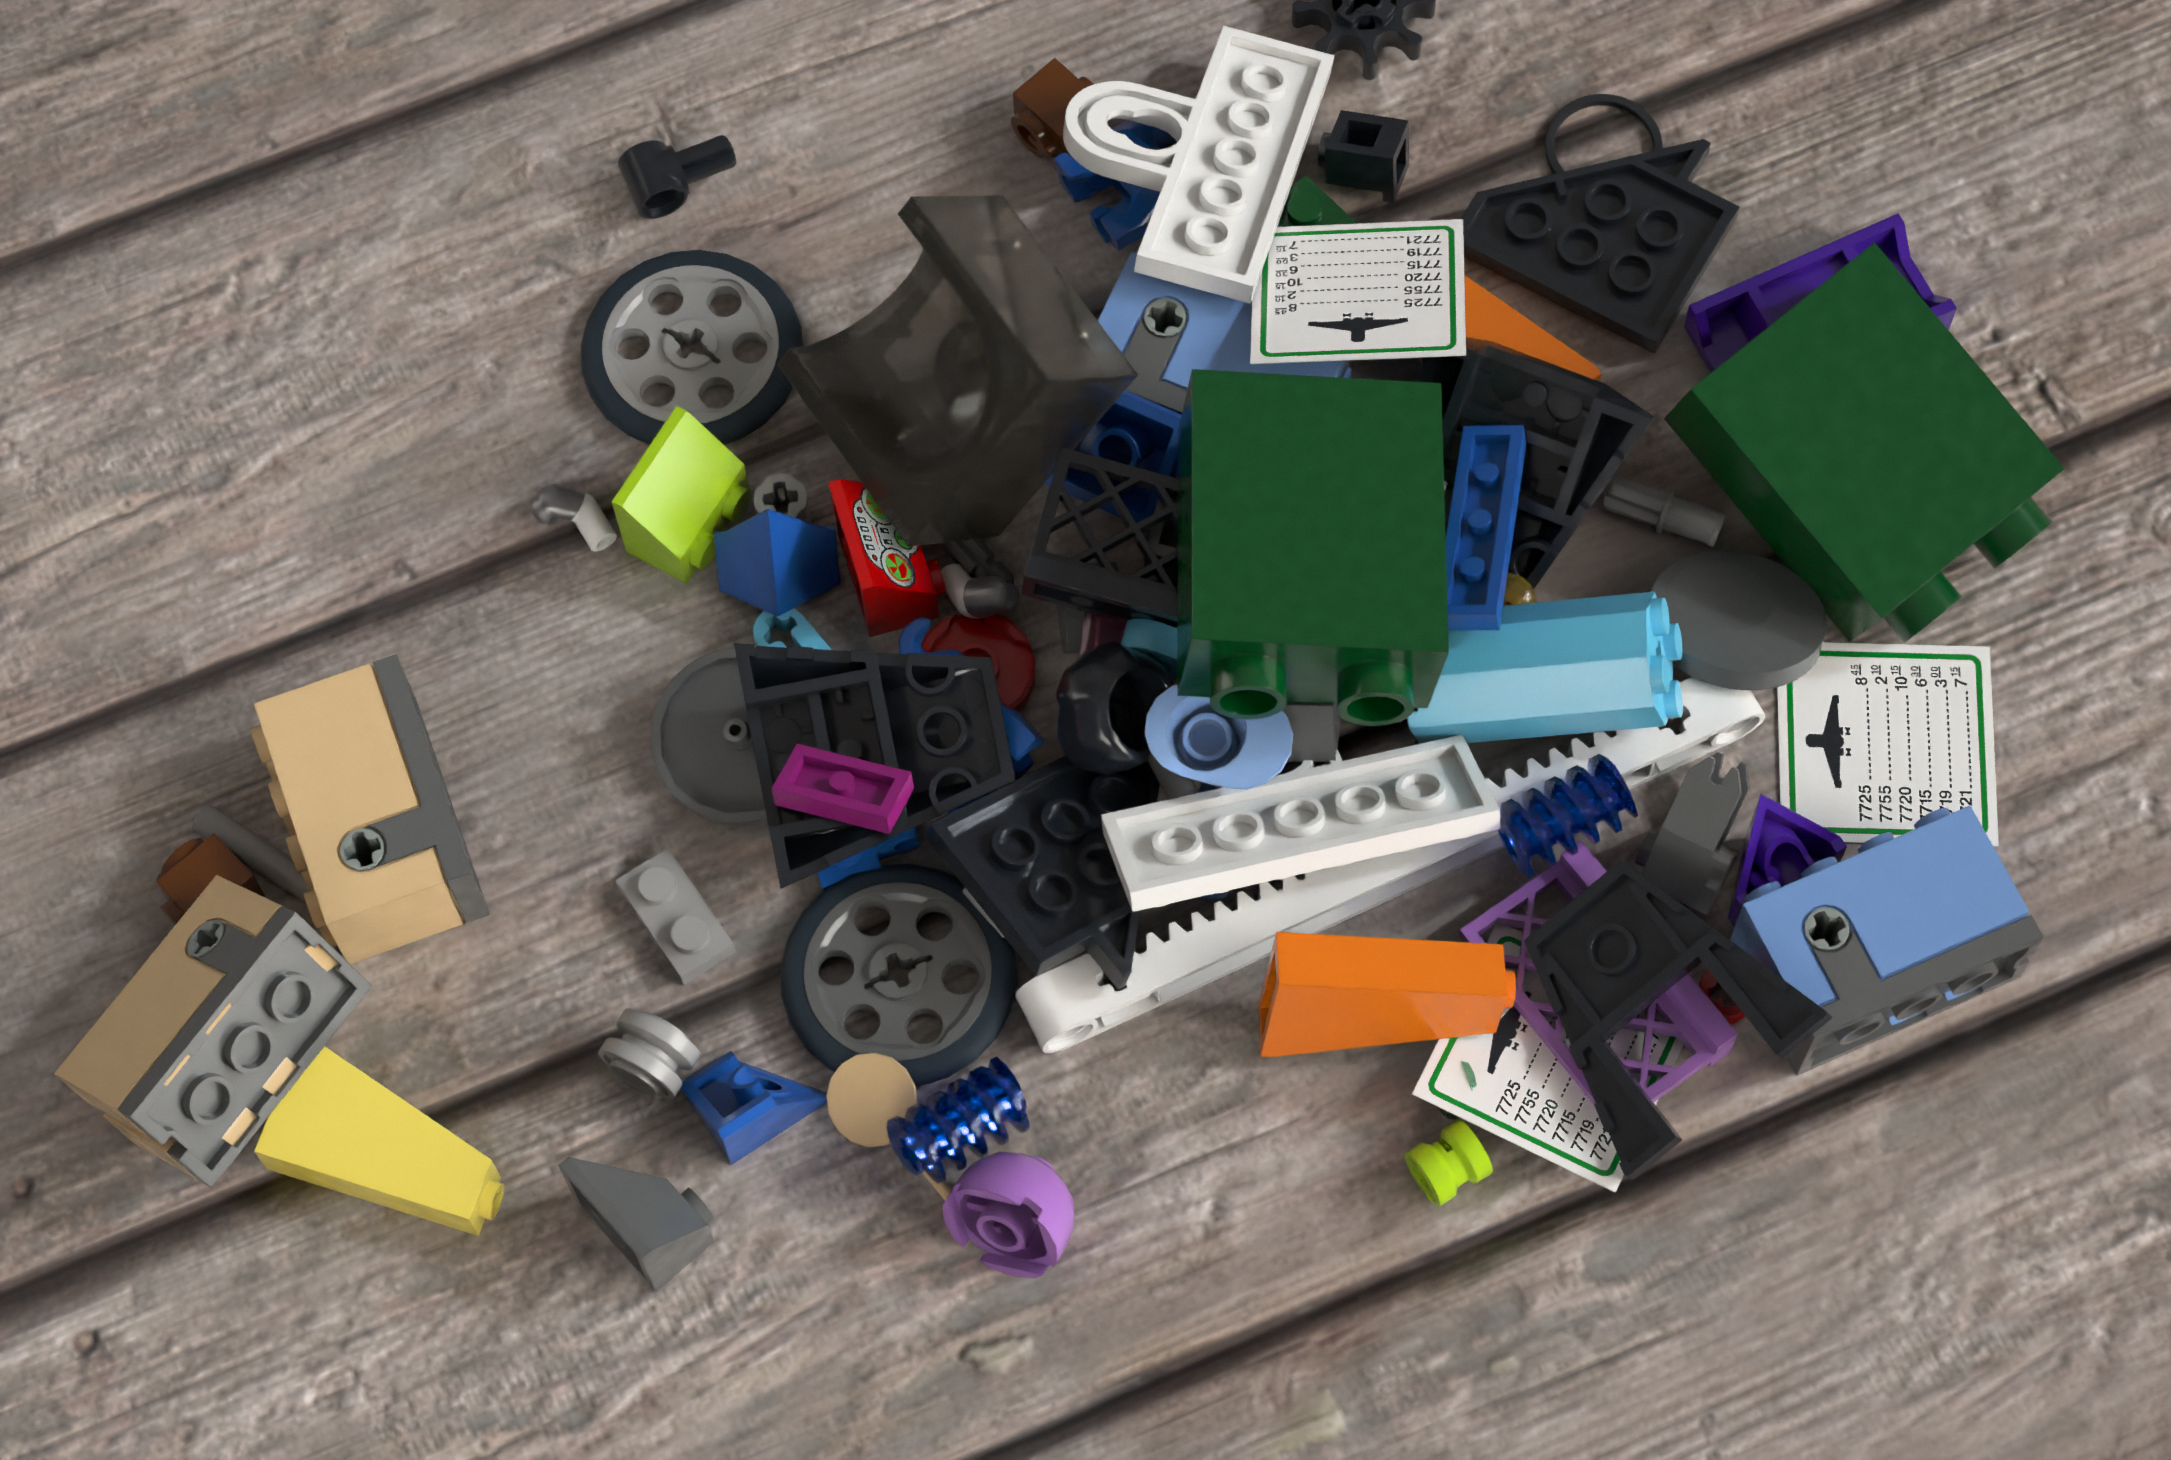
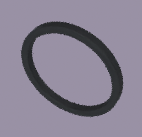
(1598, 100)

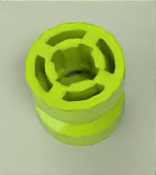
(1448, 1163)

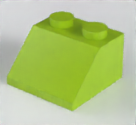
(680, 497)

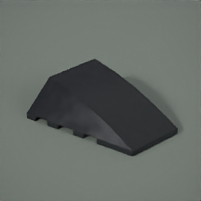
(1573, 433)
(890, 709)

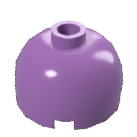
(1013, 1211)

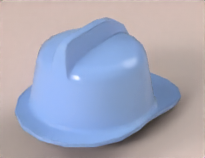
(1214, 748)

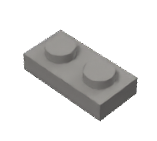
(675, 916)

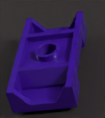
(1740, 313)

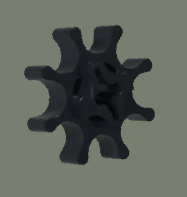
(1364, 26)

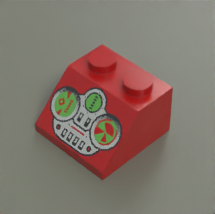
(887, 575)

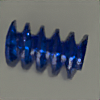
(1564, 812)
(959, 1120)

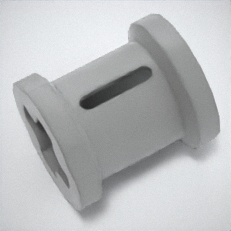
(795, 496)

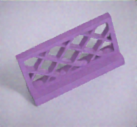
(1683, 1007)

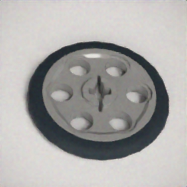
(697, 278)

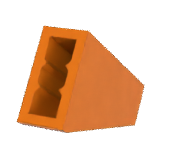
(1378, 992)

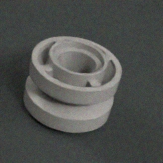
(649, 1053)

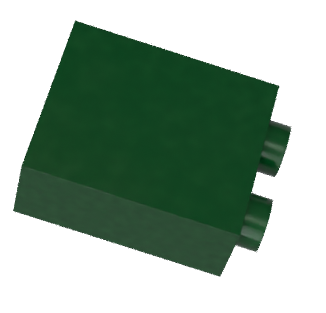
(1868, 449)
(1311, 544)

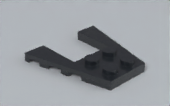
(1617, 955)

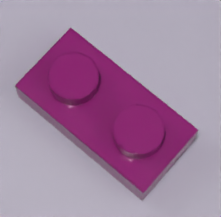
(843, 788)

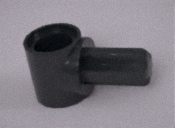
(661, 176)

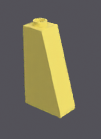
(375, 1146)

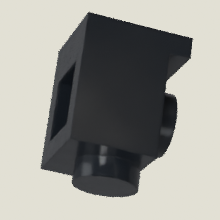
(1366, 153)

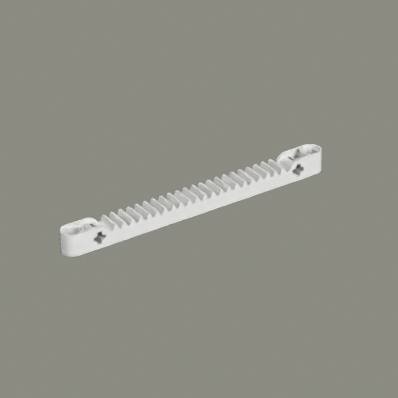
(1075, 1004)

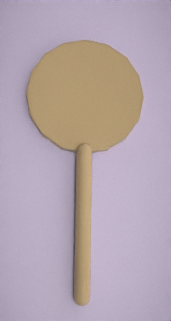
(866, 1095)

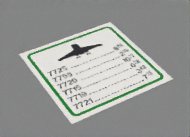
(1361, 293)
(1888, 738)
(1527, 1091)

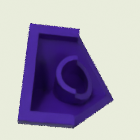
(1779, 849)

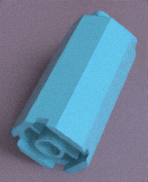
(1558, 672)

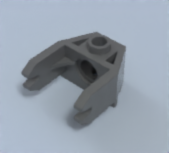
(1689, 850)

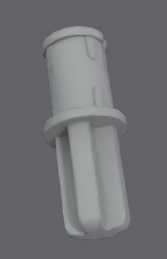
(1664, 511)

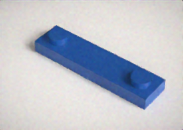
(1482, 524)

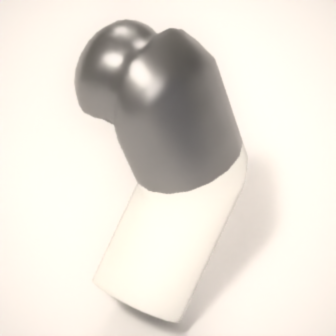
(579, 507)
(981, 595)

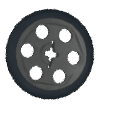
(906, 894)

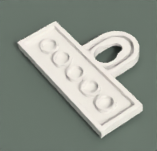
(1230, 160)
(1299, 822)

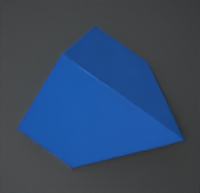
(776, 561)
(747, 1104)

